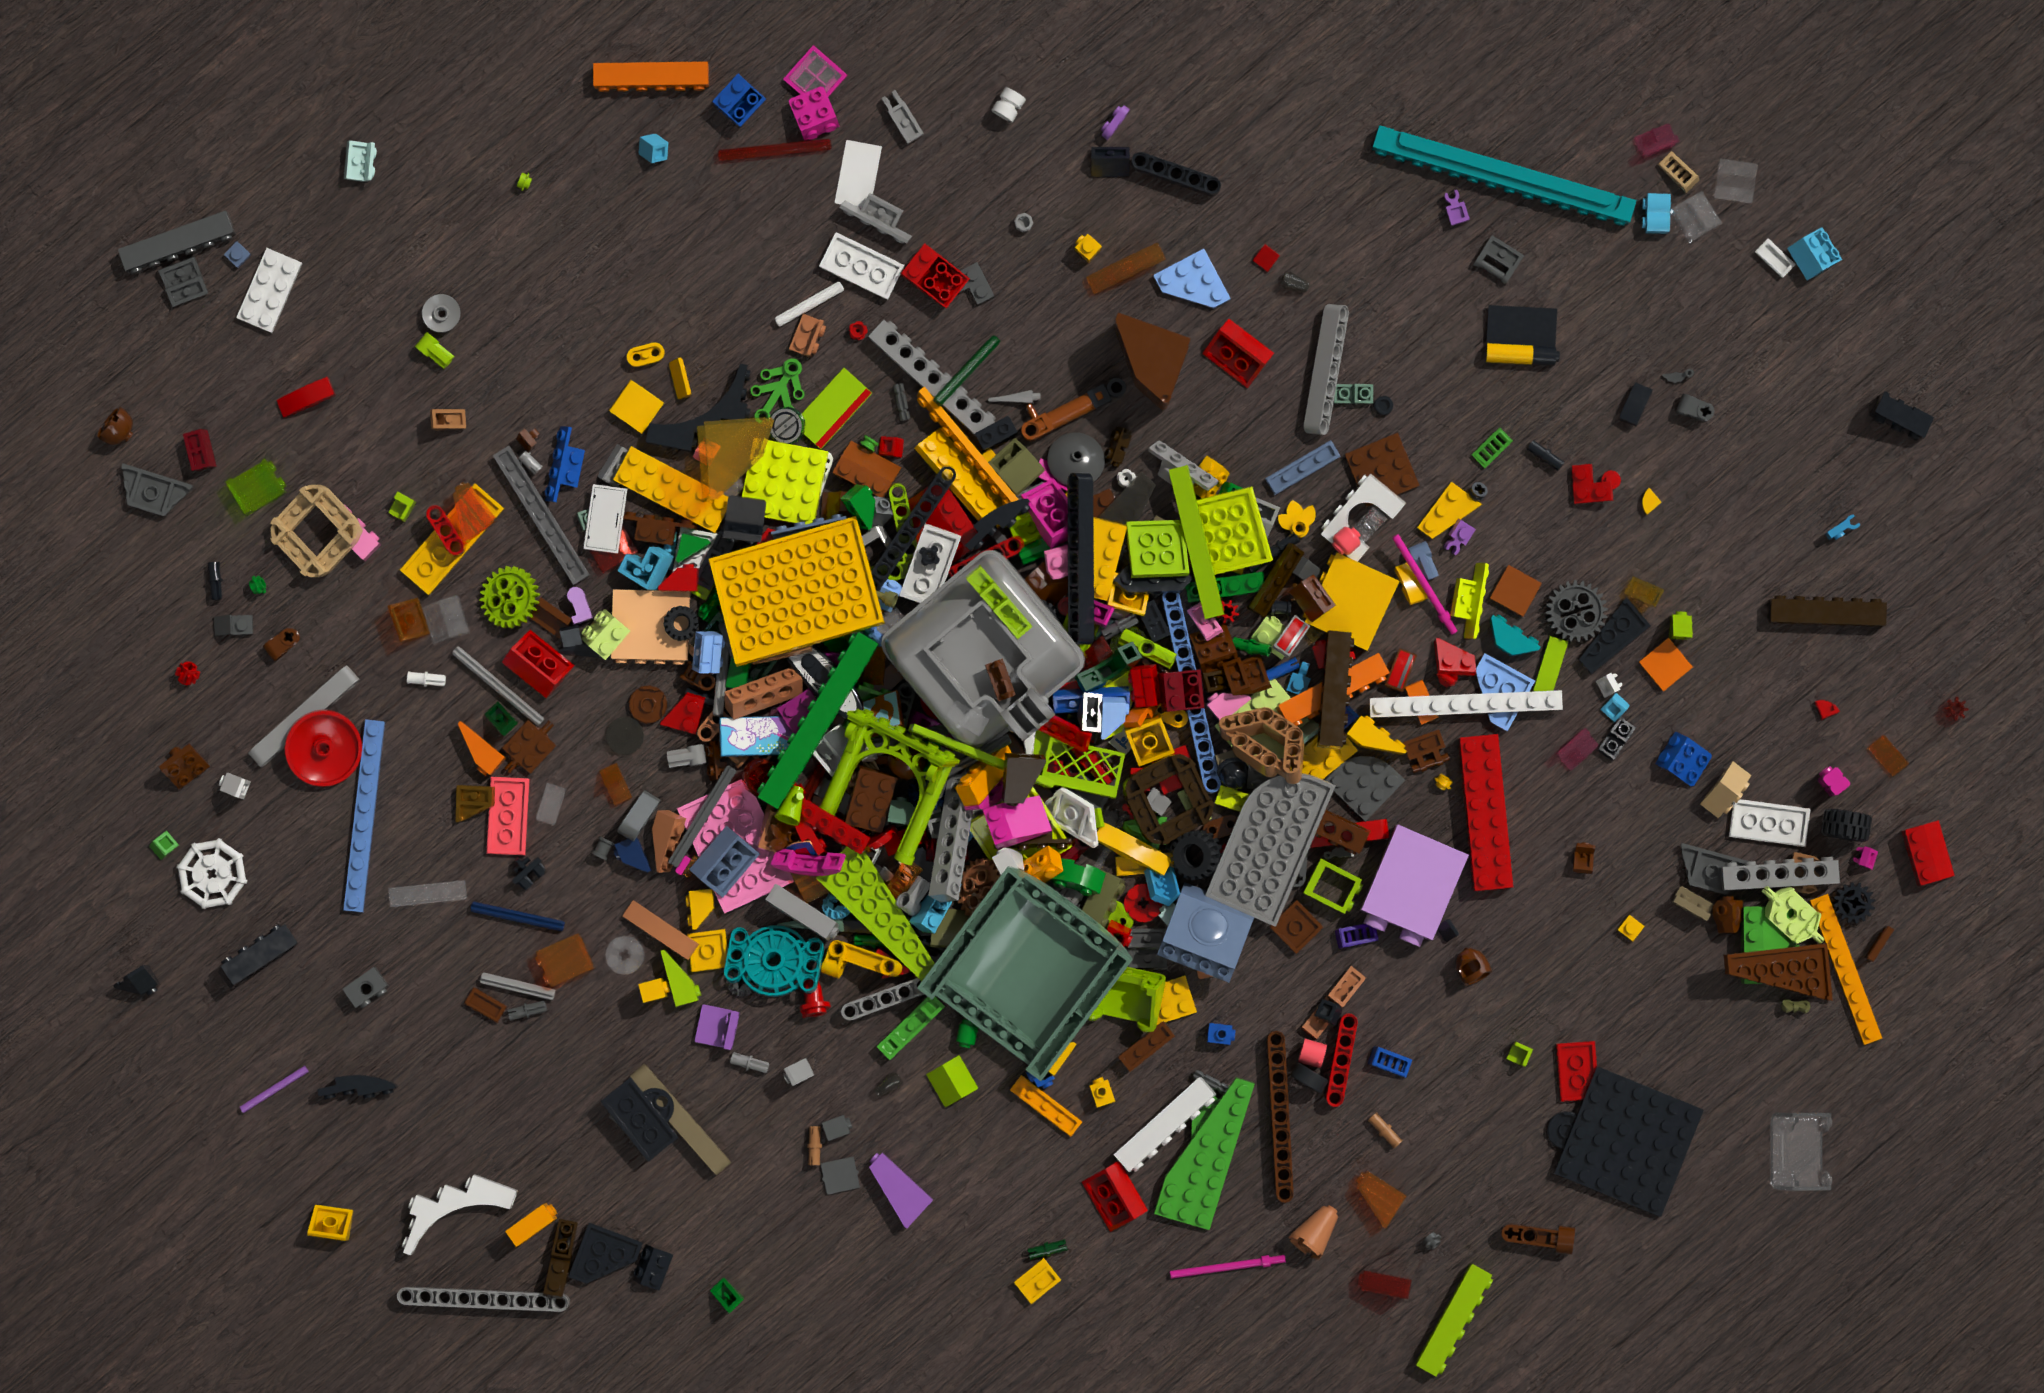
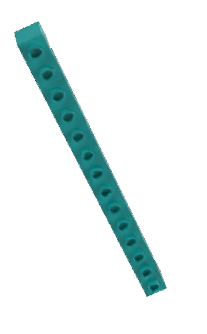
(1504, 175)

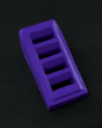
(1341, 939)

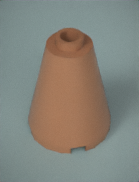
(1315, 1232)

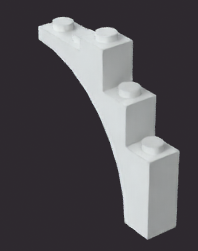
(479, 1192)

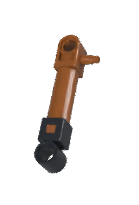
(1074, 409)

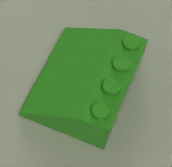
(1761, 934)

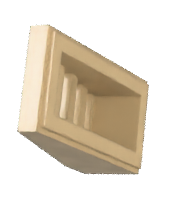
(1690, 183)

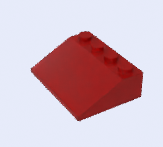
(947, 516)

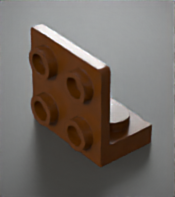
(1215, 651)

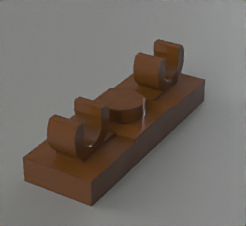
(1146, 1046)

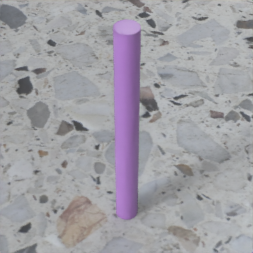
(273, 1089)

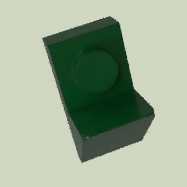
(501, 718)

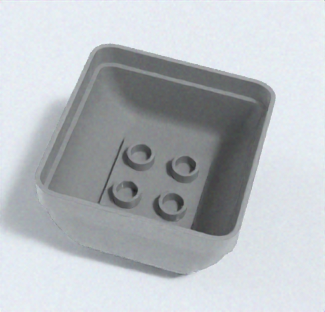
(956, 633)

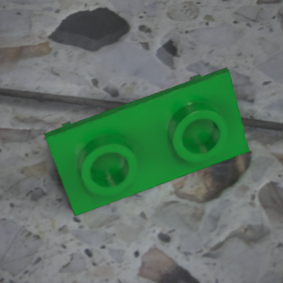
(709, 609)

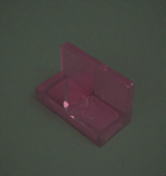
(1656, 140)
(1577, 749)

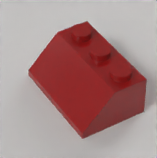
(1238, 353)
(537, 663)
(1928, 853)
(1114, 1196)

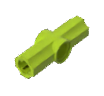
(1158, 654)

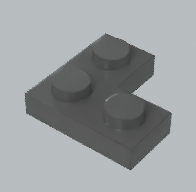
(977, 284)

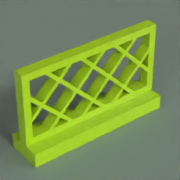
(1081, 785)

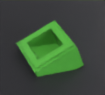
(163, 845)

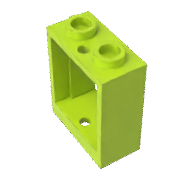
(1315, 877)

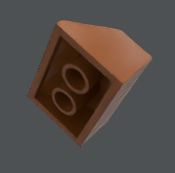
(866, 468)

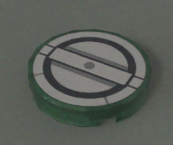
(787, 425)

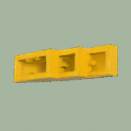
(1133, 848)

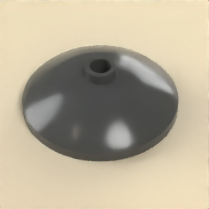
(1062, 460)

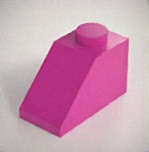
(1102, 613)

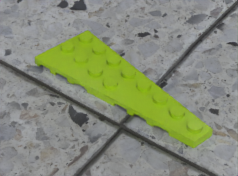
(871, 902)

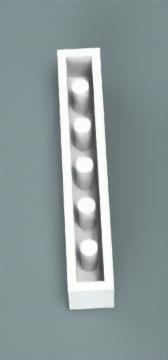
(1167, 1122)

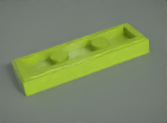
(1550, 664)

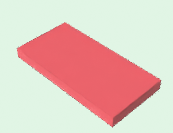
(508, 817)

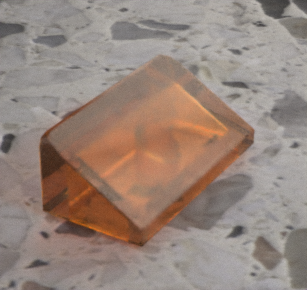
(1888, 755)

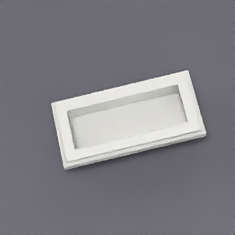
(1775, 258)

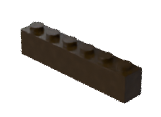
(1827, 612)
(1334, 689)

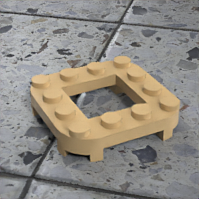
(294, 547)

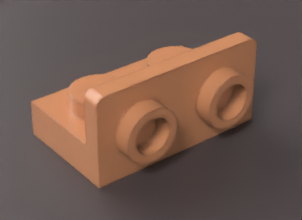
(807, 335)

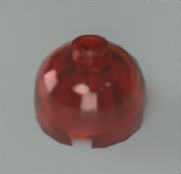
(755, 773)

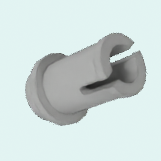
(530, 462)

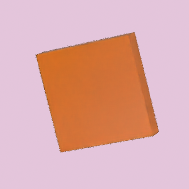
(1665, 664)

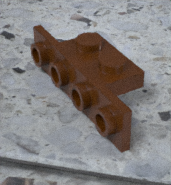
(657, 531)

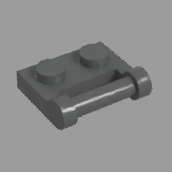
(1503, 255)

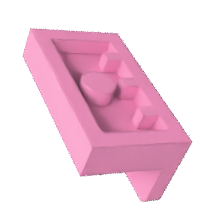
(1057, 562)

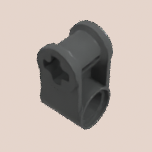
(1691, 406)

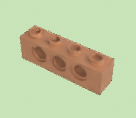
(763, 693)

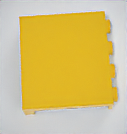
(1359, 598)

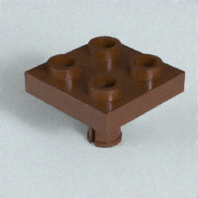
(183, 765)

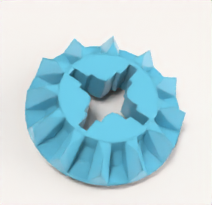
(828, 908)

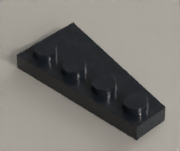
(1616, 635)

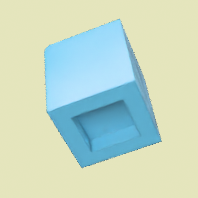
(653, 148)

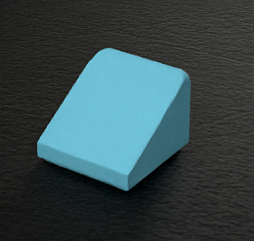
(1615, 707)

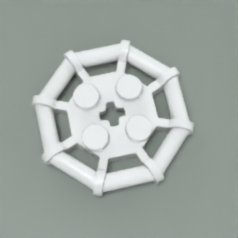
(211, 862)

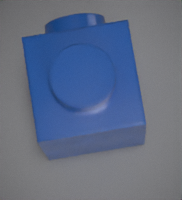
(1220, 1033)

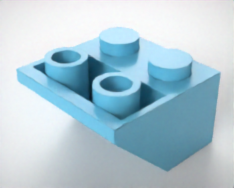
(1814, 253)

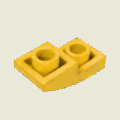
(1411, 587)

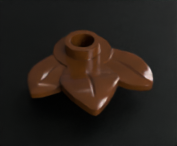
(782, 834)

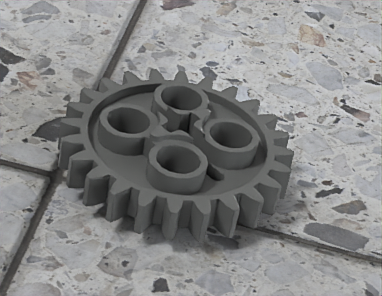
(1571, 595)

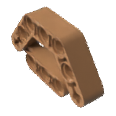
(1234, 730)

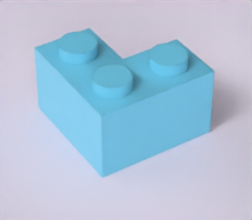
(647, 571)

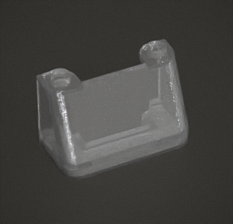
(1798, 1151)

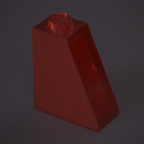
(1385, 1284)

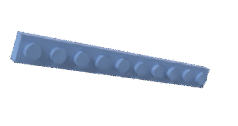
(364, 815)

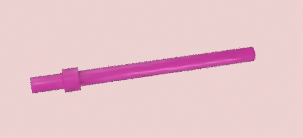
(1444, 616)
(1264, 1261)

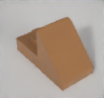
(447, 419)

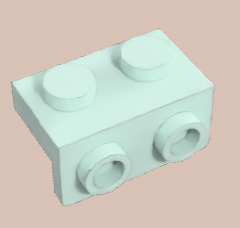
(359, 161)

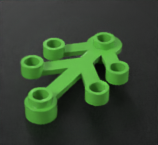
(780, 387)

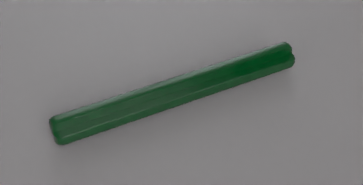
(966, 370)

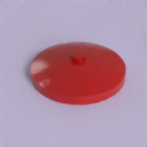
(323, 748)

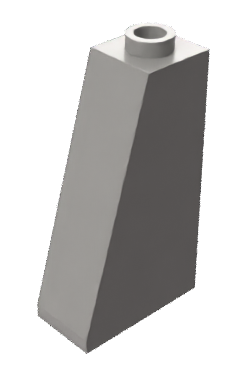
(802, 913)

